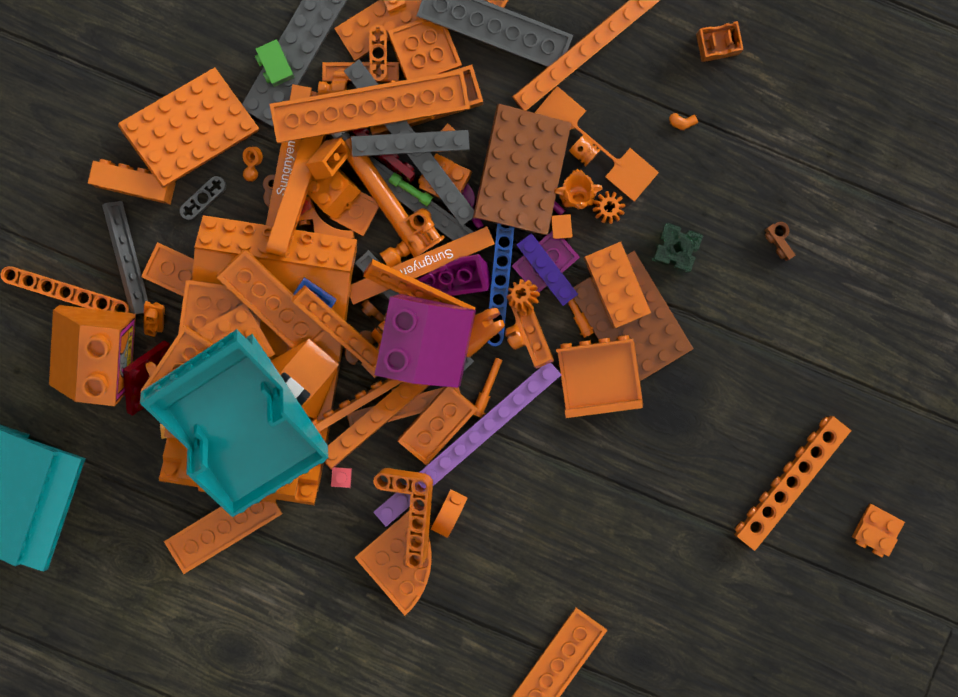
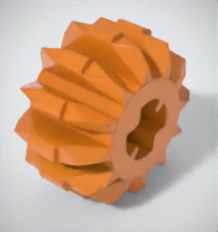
(603, 203)
(523, 288)

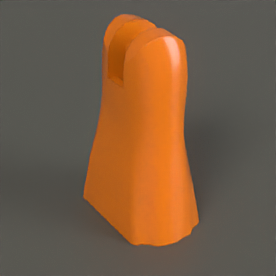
(484, 329)

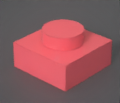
(341, 477)

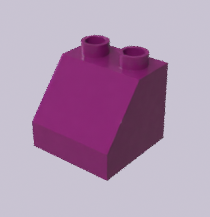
(424, 341)

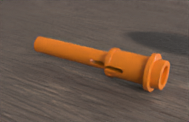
(580, 319)
(483, 397)

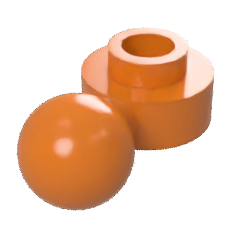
(250, 173)

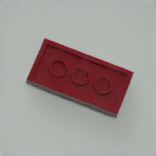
(391, 161)

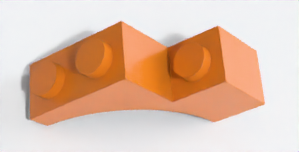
(320, 226)

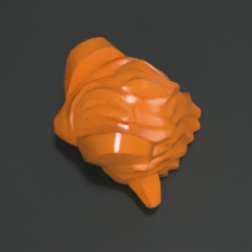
(578, 190)

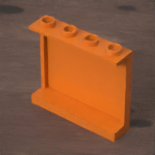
(600, 376)

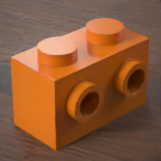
(328, 158)

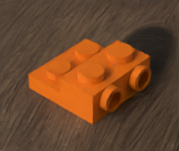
(457, 174)
(878, 531)

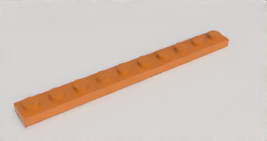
(581, 52)

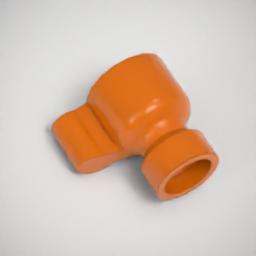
(338, 84)
(393, 256)

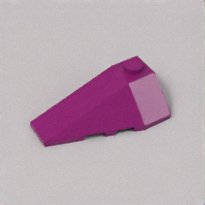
(460, 276)

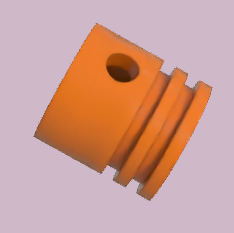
(588, 152)

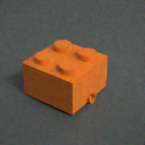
(333, 193)

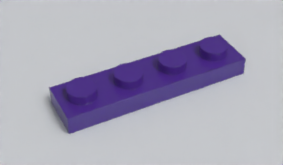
(547, 269)

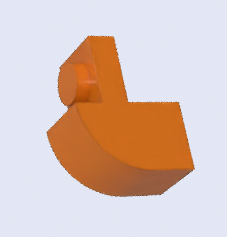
(449, 513)

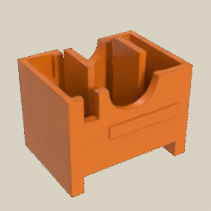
(717, 42)

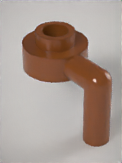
(369, 309)

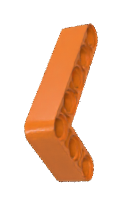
(415, 511)

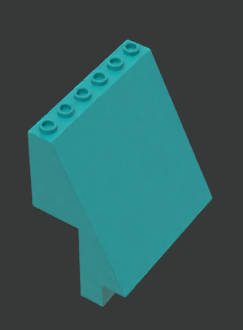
(236, 422)
(34, 497)

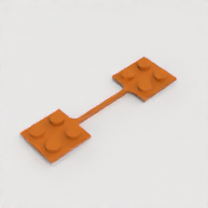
(629, 173)

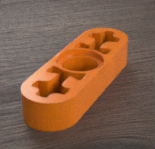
(384, 47)

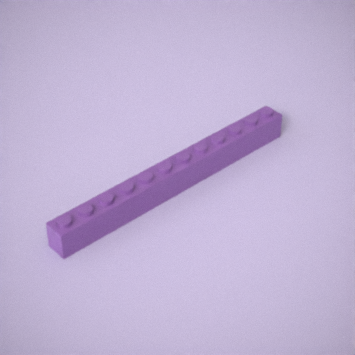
(473, 437)

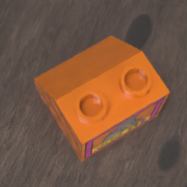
(91, 353)

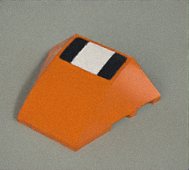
(307, 374)

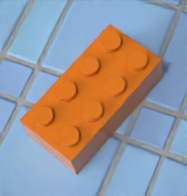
(129, 181)
(617, 285)

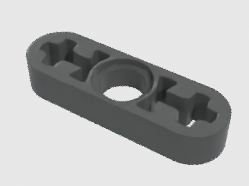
(210, 185)

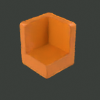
(561, 226)

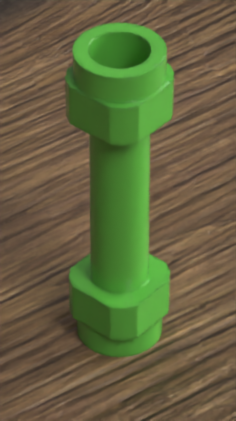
(424, 198)

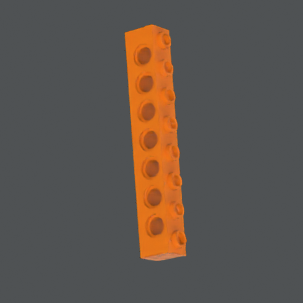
(802, 479)

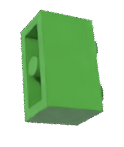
(274, 62)

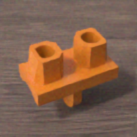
(153, 318)

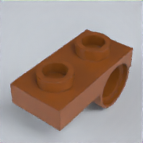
(783, 249)

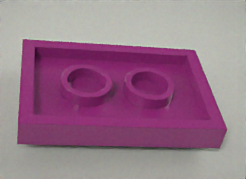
(558, 251)

